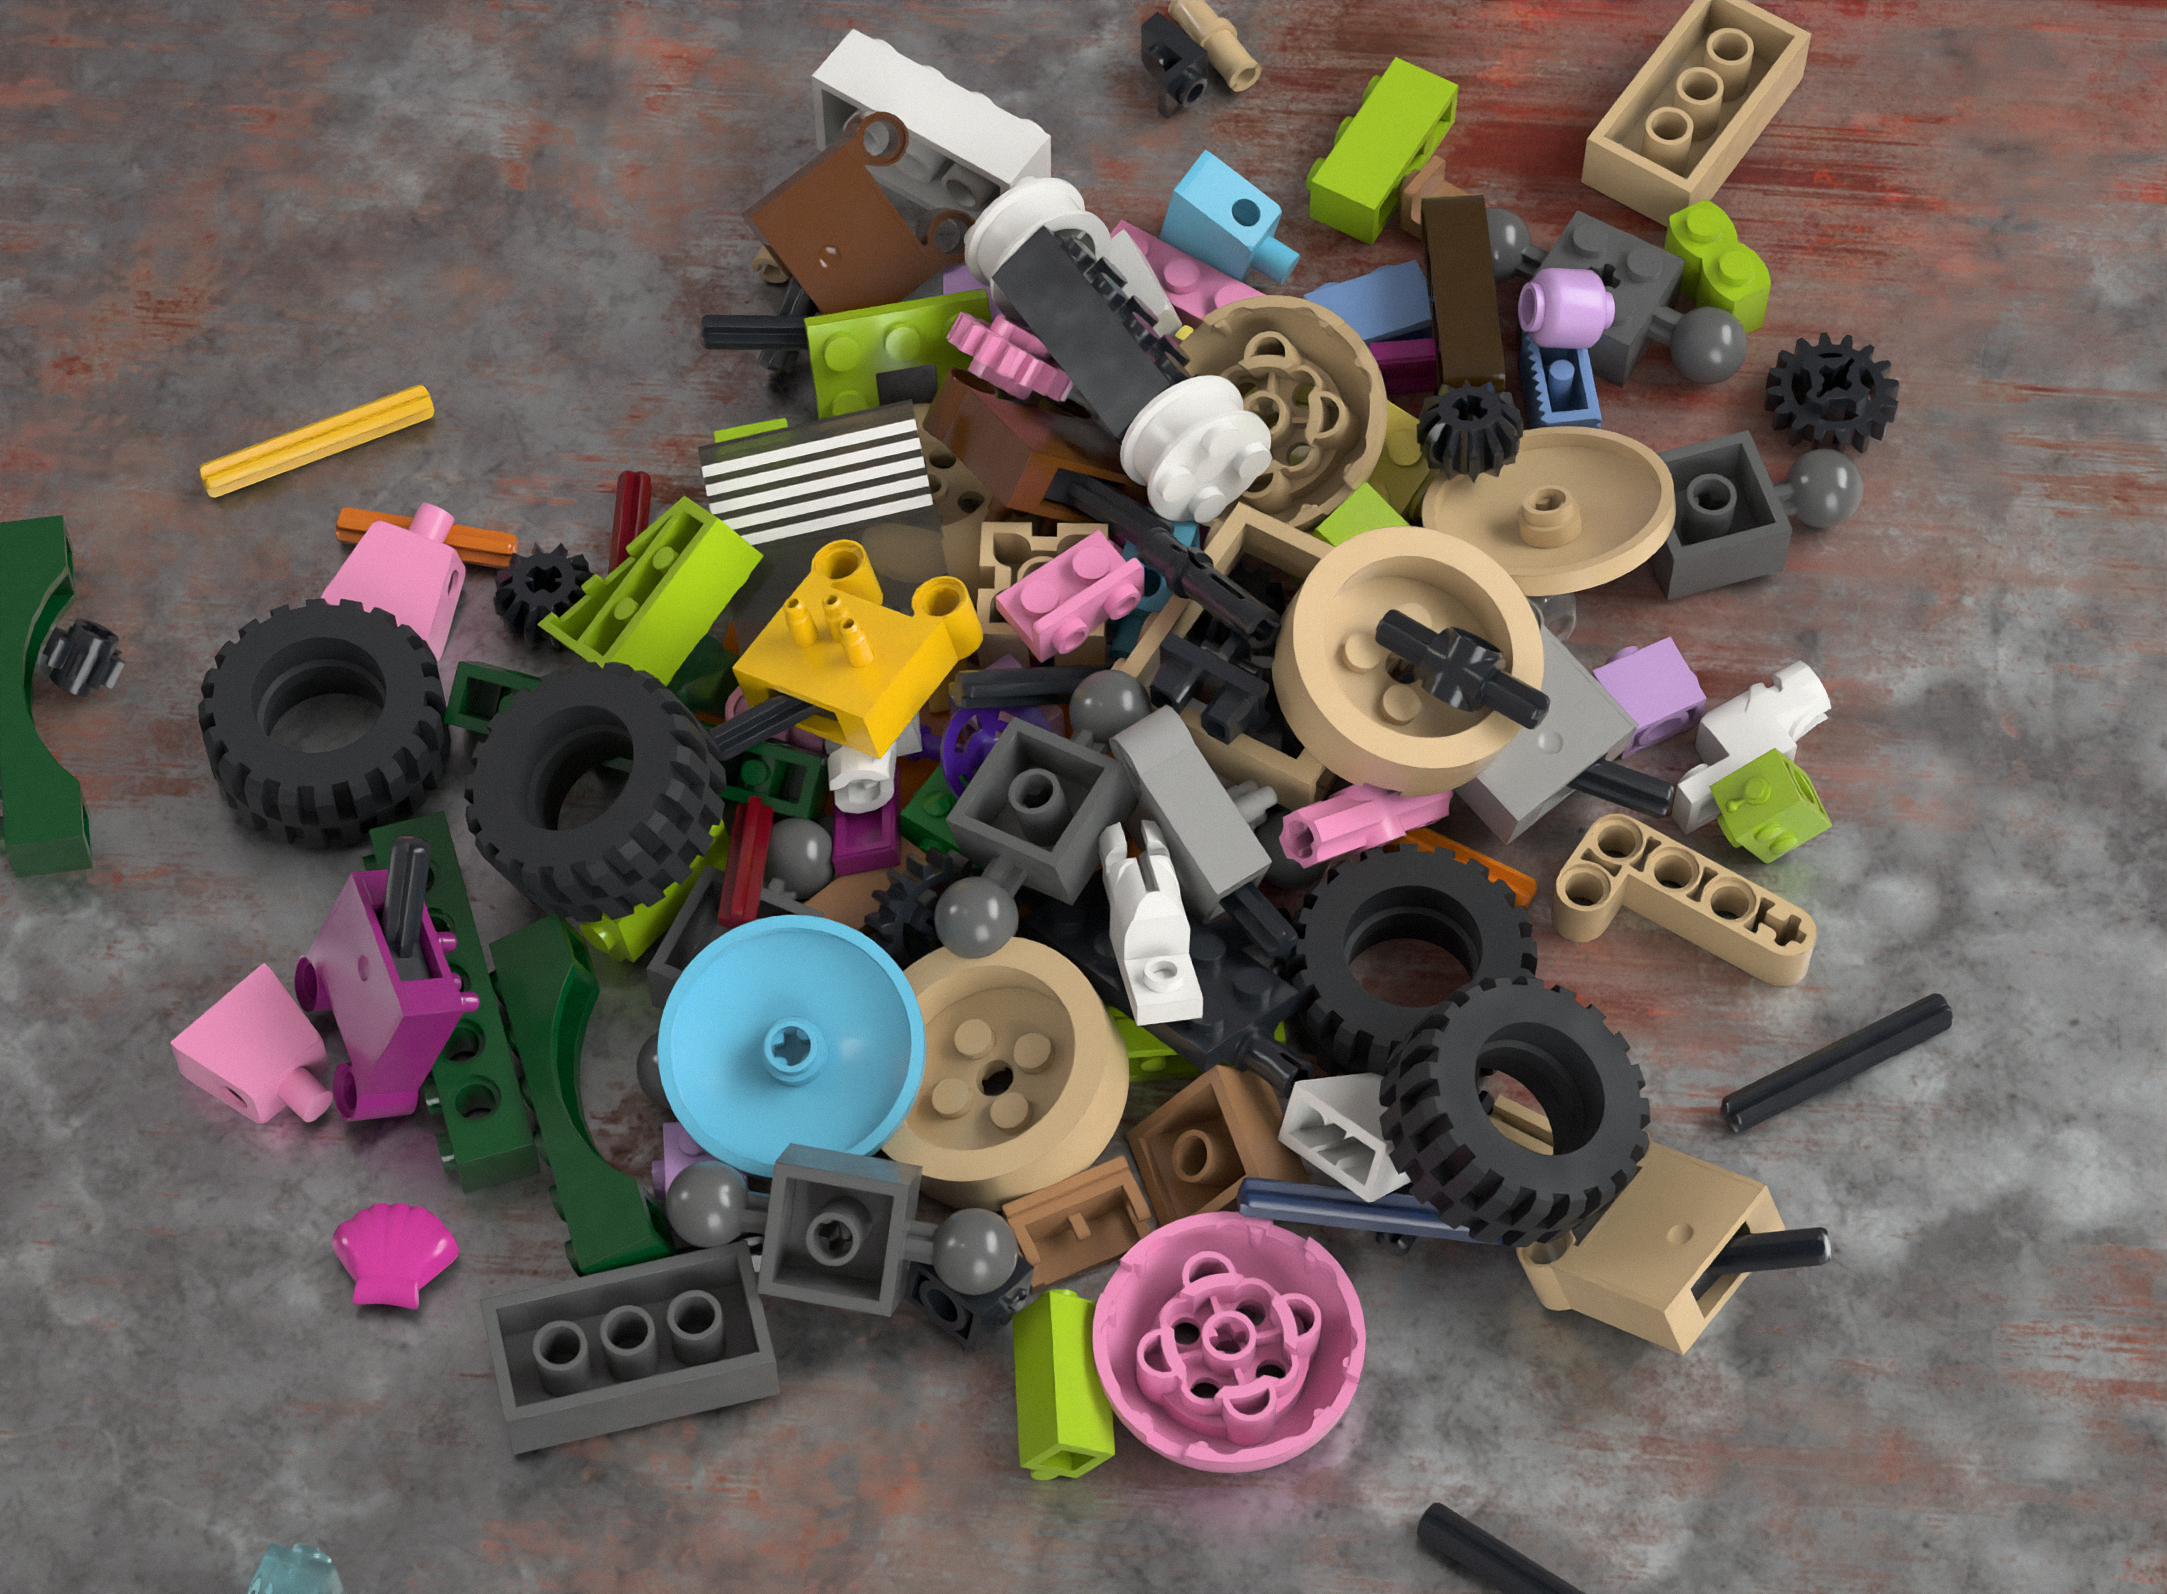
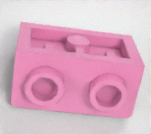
(1072, 596)

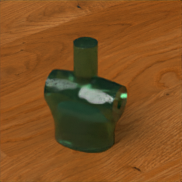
(706, 678)

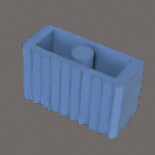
(1557, 386)

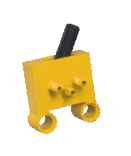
(845, 661)

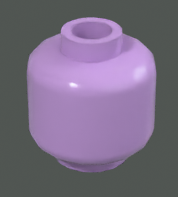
(1565, 308)

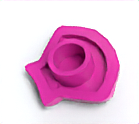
(393, 1252)

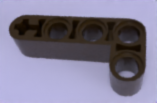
(1461, 292)

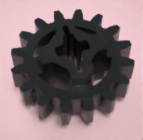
(1831, 394)
(908, 907)

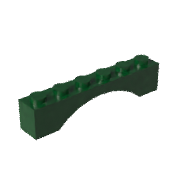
(44, 807)
(549, 996)

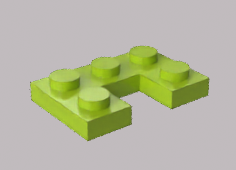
(859, 343)

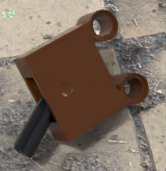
(843, 235)
(1039, 459)

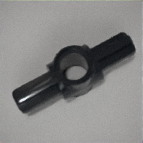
(1462, 669)

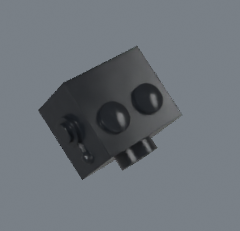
(968, 1317)

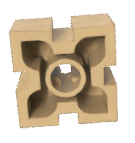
(1008, 556)

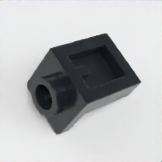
(1176, 64)

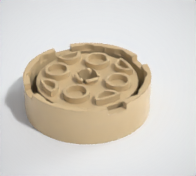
(1335, 673)
(1068, 1065)

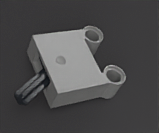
(1563, 753)
(1203, 827)

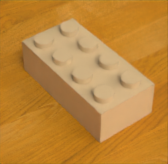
(1695, 107)

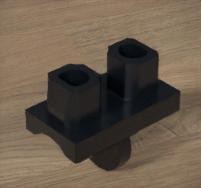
(1216, 677)

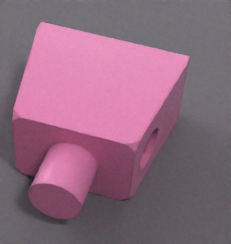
(406, 575)
(257, 1052)

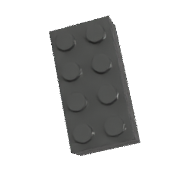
(630, 1347)

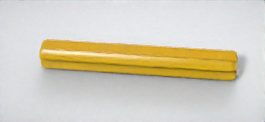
(316, 441)

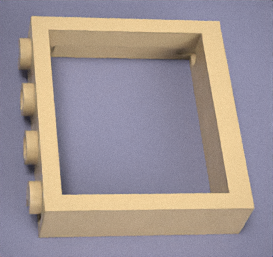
(1245, 758)

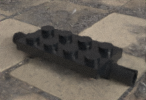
(1239, 994)

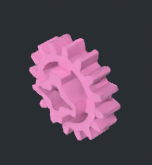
(1010, 357)

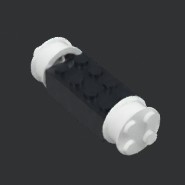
(1175, 429)

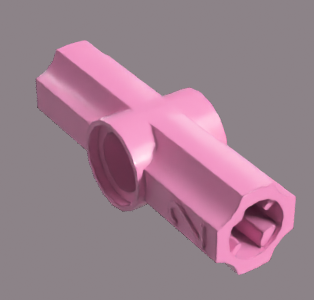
(1356, 822)

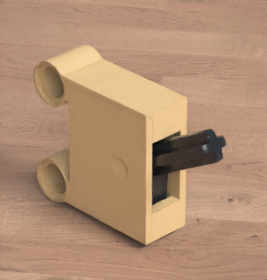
(1670, 1250)

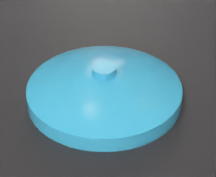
(791, 1040)

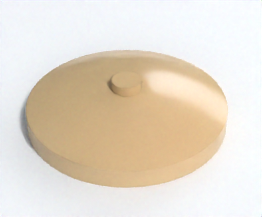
(1567, 511)

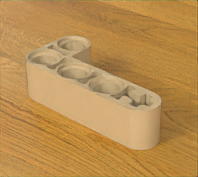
(1685, 910)

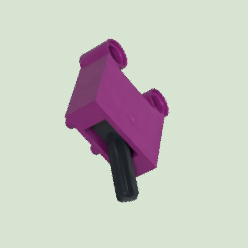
(386, 984)

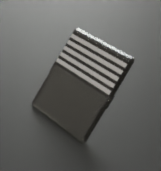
(822, 484)

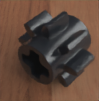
(84, 657)

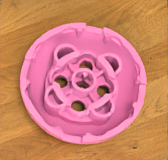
(1201, 1276)

